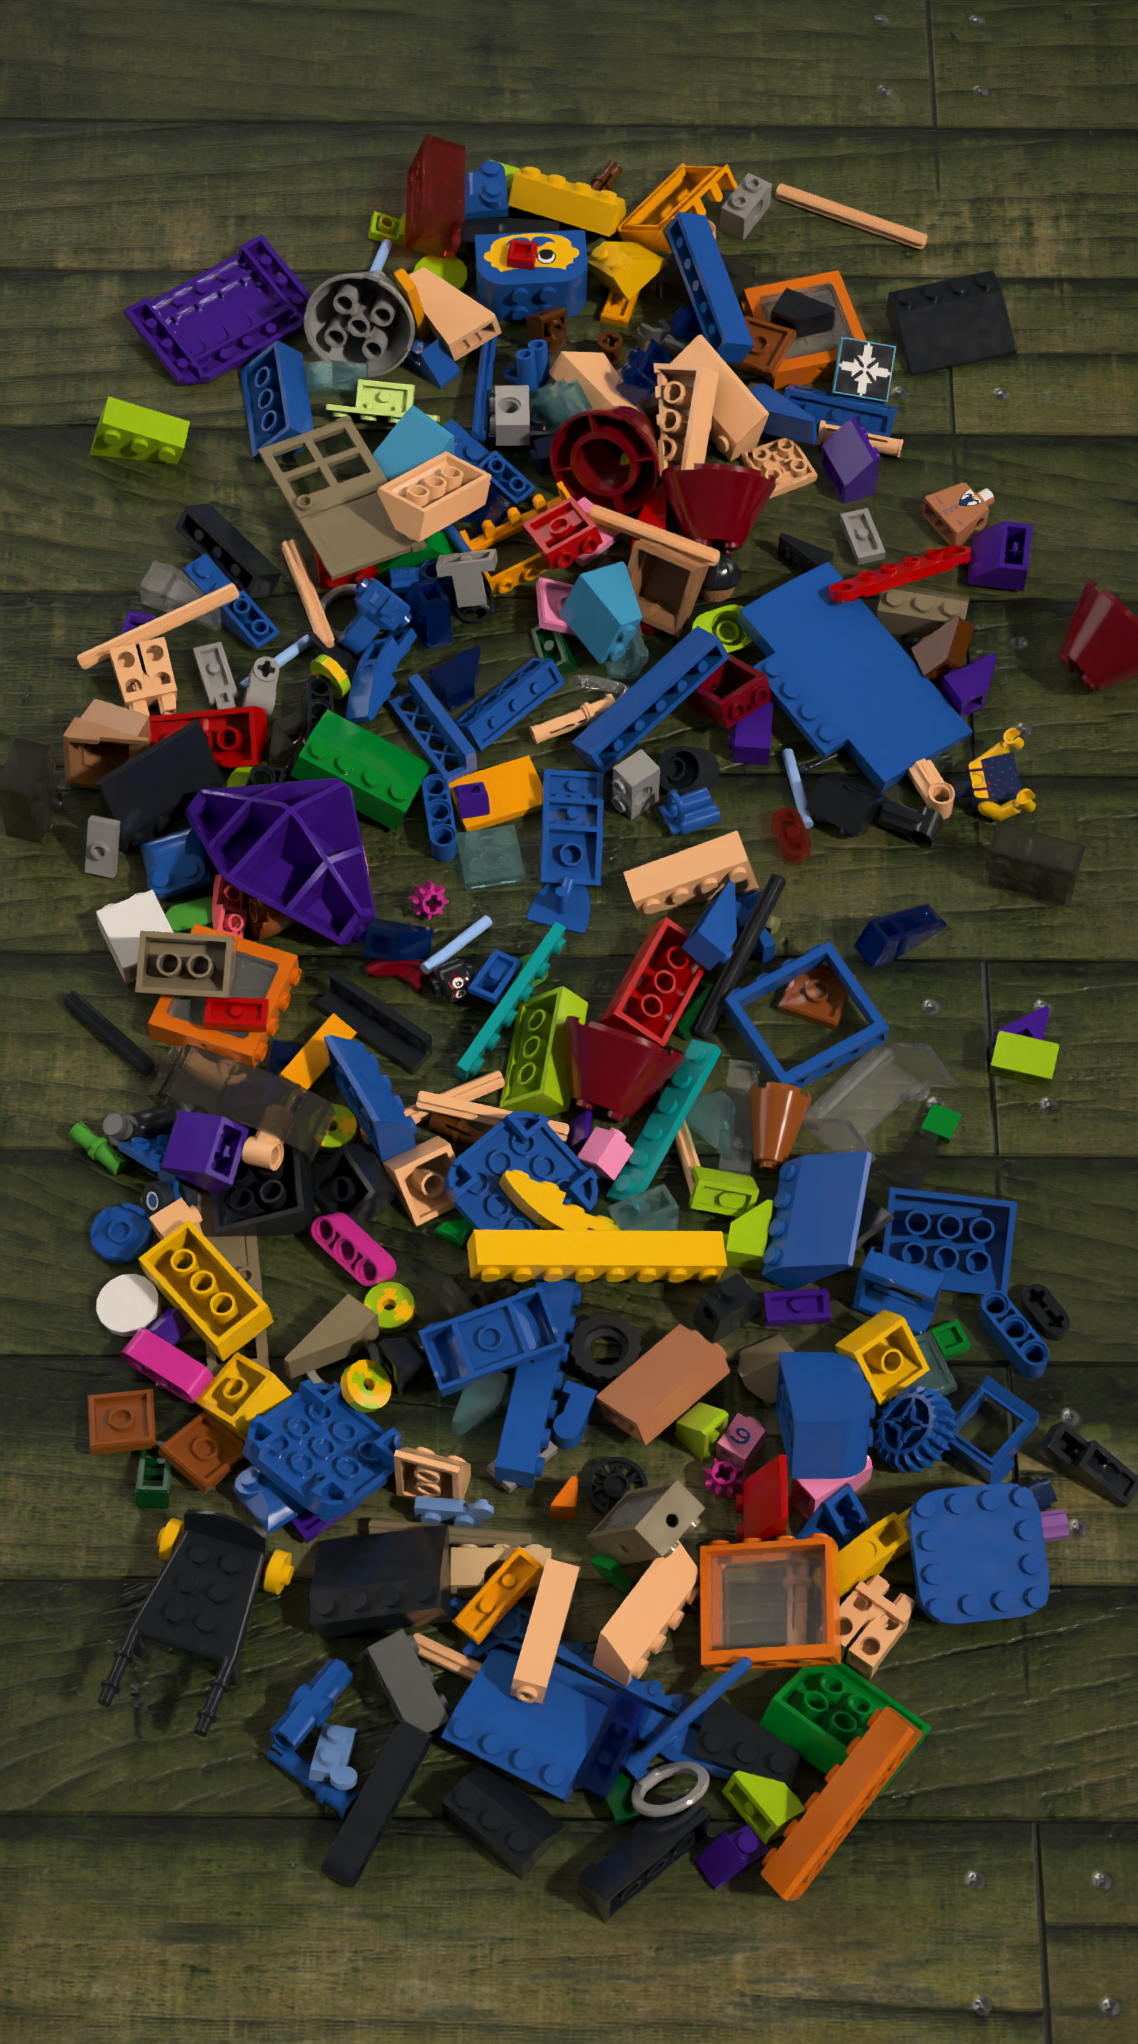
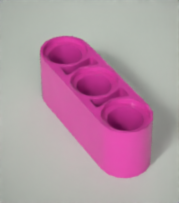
(366, 1253)
(167, 1365)

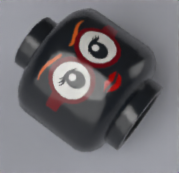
(452, 981)

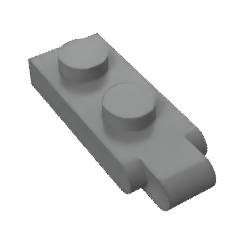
(216, 675)

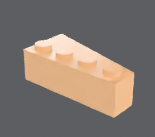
(685, 413)
(691, 875)

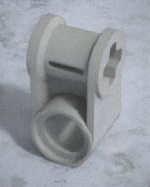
(260, 689)

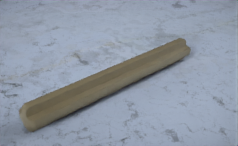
(457, 1534)

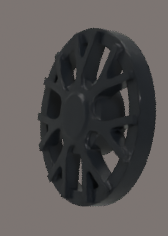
(615, 1484)

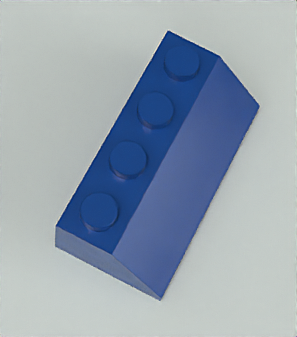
(276, 398)
(370, 1097)

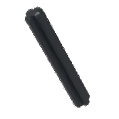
(109, 1033)

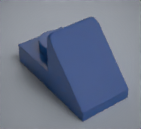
(432, 362)
(495, 977)

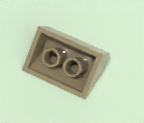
(918, 610)
(185, 964)

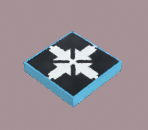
(863, 369)

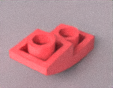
(227, 908)

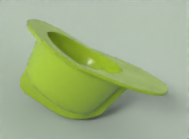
(723, 624)

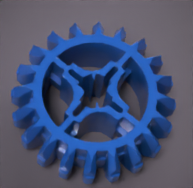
(914, 1429)

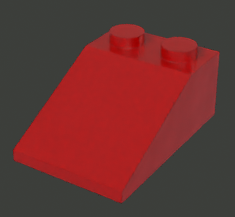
(764, 1503)

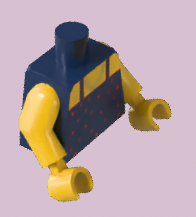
(994, 782)

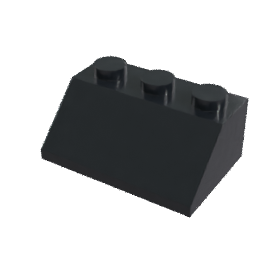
(501, 1819)

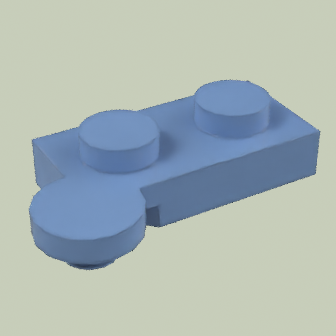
(452, 1511)
(333, 1757)

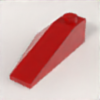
(233, 734)

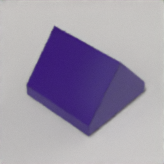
(170, 1326)

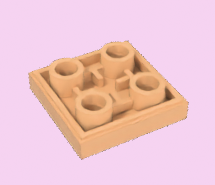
(783, 461)

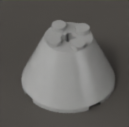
(360, 321)

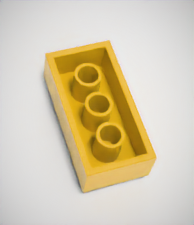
(206, 1290)

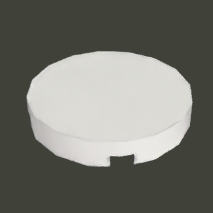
(128, 1304)

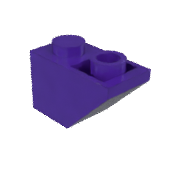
(969, 686)

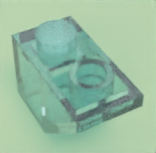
(561, 400)

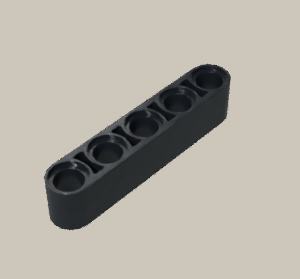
(376, 1803)

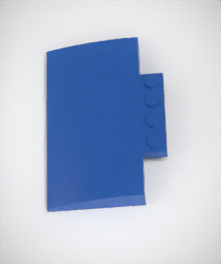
(848, 679)

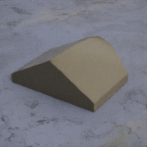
(760, 1367)

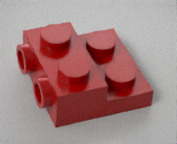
(563, 533)

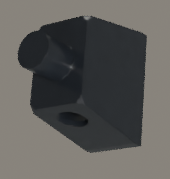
(731, 1306)

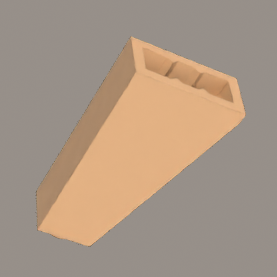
(454, 315)
(595, 376)
(544, 1631)

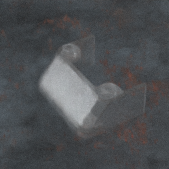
(872, 1092)

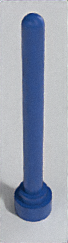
(639, 1761)

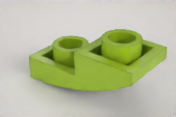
(388, 228)

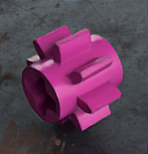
(432, 906)
(718, 1485)

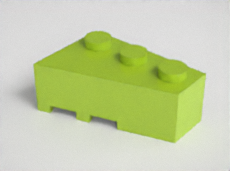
(138, 433)

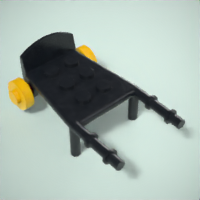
(203, 1598)

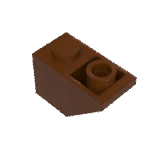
(549, 326)
(943, 649)

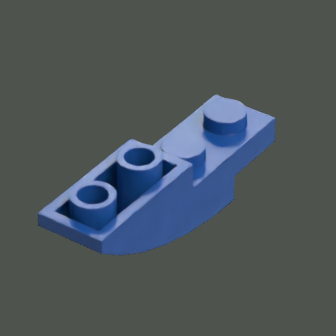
(504, 478)
(240, 615)
(374, 675)

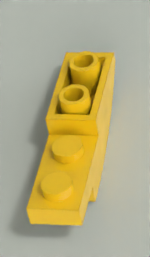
(545, 1206)
(872, 1551)

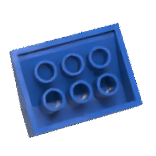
(816, 1217)
(952, 1234)
(528, 1740)

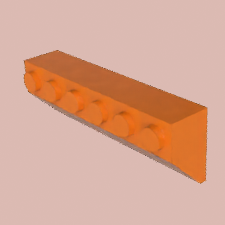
(840, 1804)

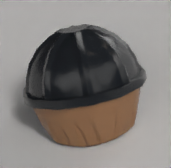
(720, 580)

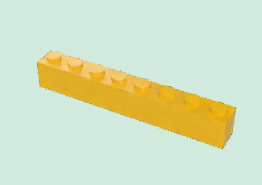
(596, 1255)

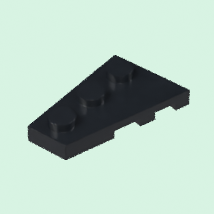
(738, 1743)

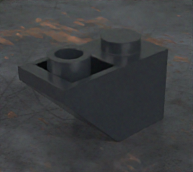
(803, 314)

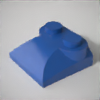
(486, 191)
(176, 864)
(265, 1500)

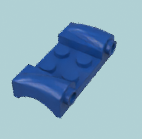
(491, 1340)

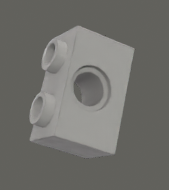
(745, 206)
(511, 415)
(635, 784)

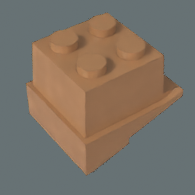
(665, 584)
(102, 742)

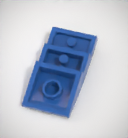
(571, 827)

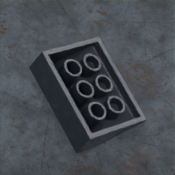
(951, 323)
(158, 785)
(266, 1200)
(381, 1582)

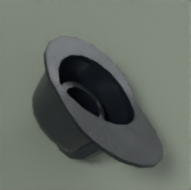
(687, 769)

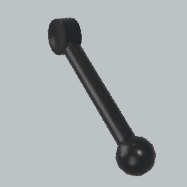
(805, 769)

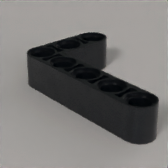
(314, 702)

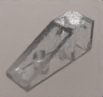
(170, 588)

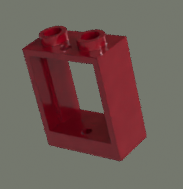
(731, 708)

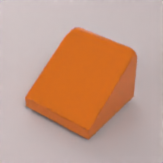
(565, 1503)

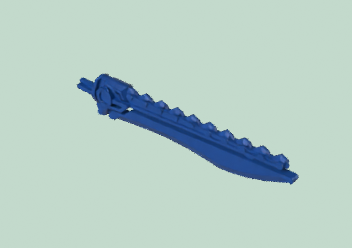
(508, 1639)

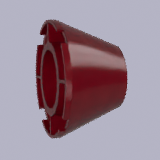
(593, 471)

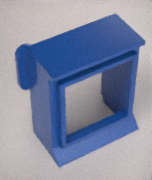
(892, 1272)
(998, 1467)

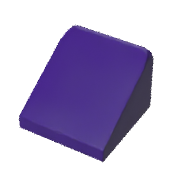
(472, 800)
(579, 1131)

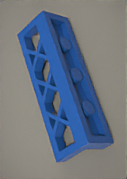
(838, 409)
(510, 702)
(441, 723)

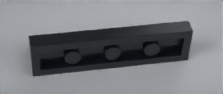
(377, 1023)

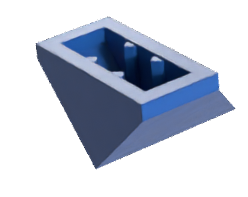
(838, 1517)

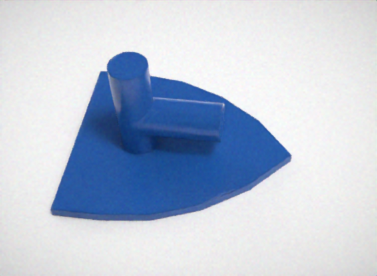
(562, 904)

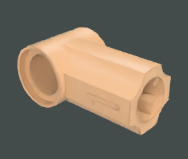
(932, 787)
(263, 1151)

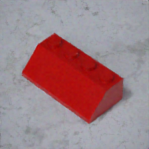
(655, 985)

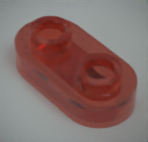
(791, 837)

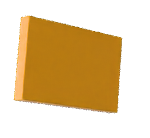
(511, 790)

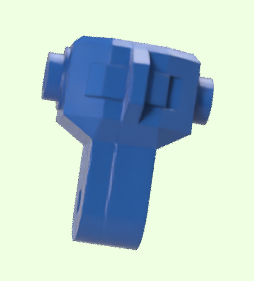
(377, 611)

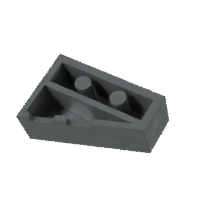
(407, 1681)

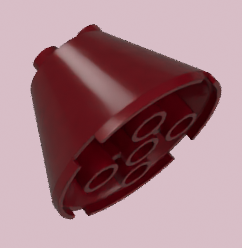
(717, 502)
(1101, 641)
(615, 1068)

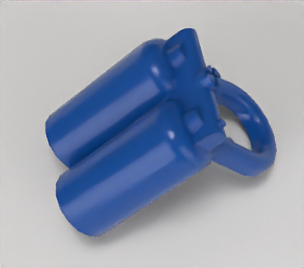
(531, 366)
(689, 811)

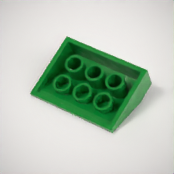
(377, 771)
(826, 1711)

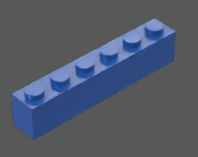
(709, 286)
(650, 700)

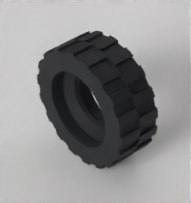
(596, 1328)

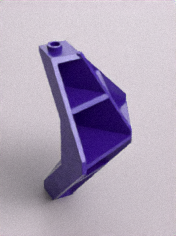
(291, 850)

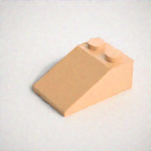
(430, 1475)

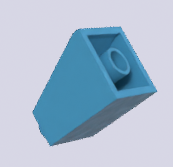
(412, 443)
(603, 611)

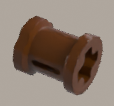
(613, 348)

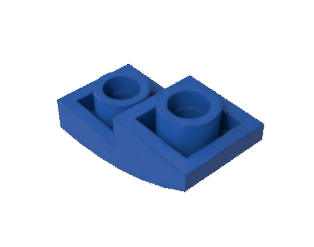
(765, 945)

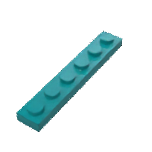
(505, 1011)
(665, 1121)

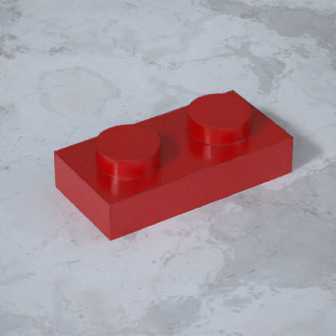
(237, 1014)

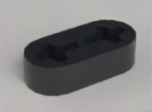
(1049, 1308)

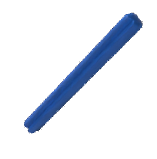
(483, 390)

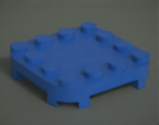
(516, 1143)
(322, 1450)
(978, 1553)

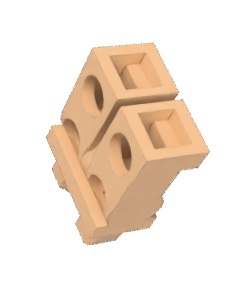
(149, 688)
(878, 1618)

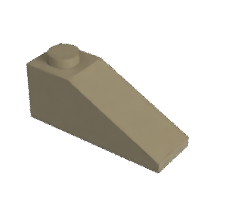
(337, 1336)

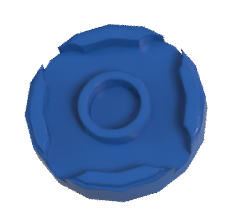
(121, 1233)

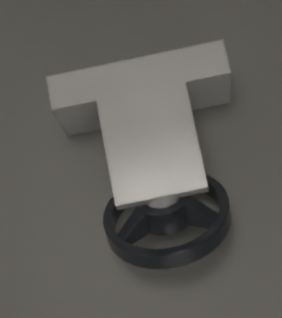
(468, 582)

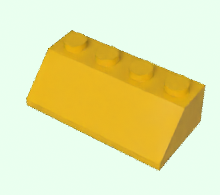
(567, 201)

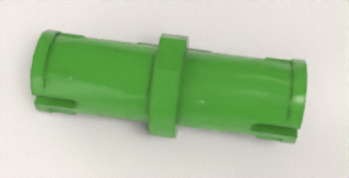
(98, 1148)

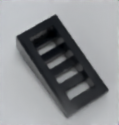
(802, 554)

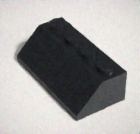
(641, 1858)

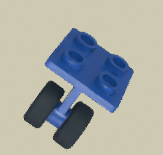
(170, 1187)

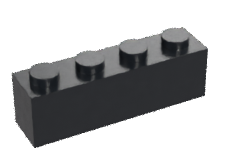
(495, 225)
(228, 550)

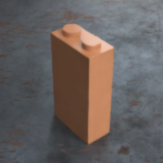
(663, 1384)

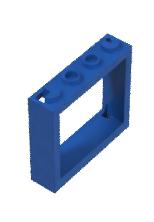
(827, 1060)

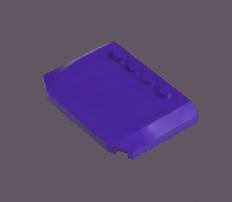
(223, 315)

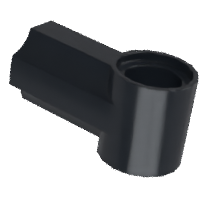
(918, 825)

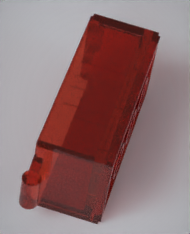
(436, 198)

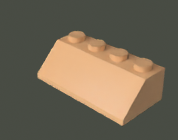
(736, 412)
(434, 495)
(647, 1616)

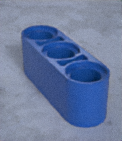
(439, 829)
(1013, 1321)

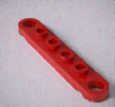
(899, 574)

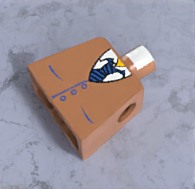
(957, 512)

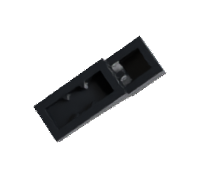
(1089, 1463)

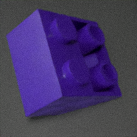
(851, 462)
(1000, 556)
(205, 1150)

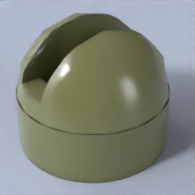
(773, 925)

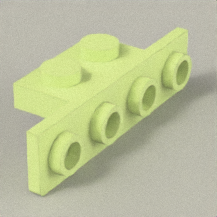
(379, 399)

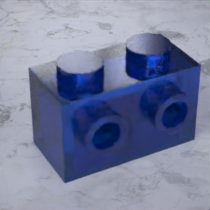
(638, 376)

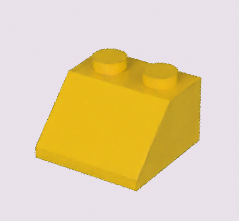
(624, 266)
(886, 1354)
(241, 1393)

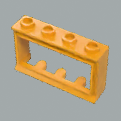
(645, 221)
(527, 569)

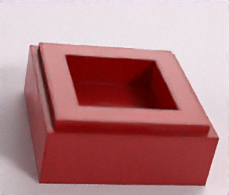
(522, 254)

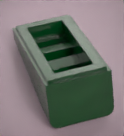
(153, 1493)

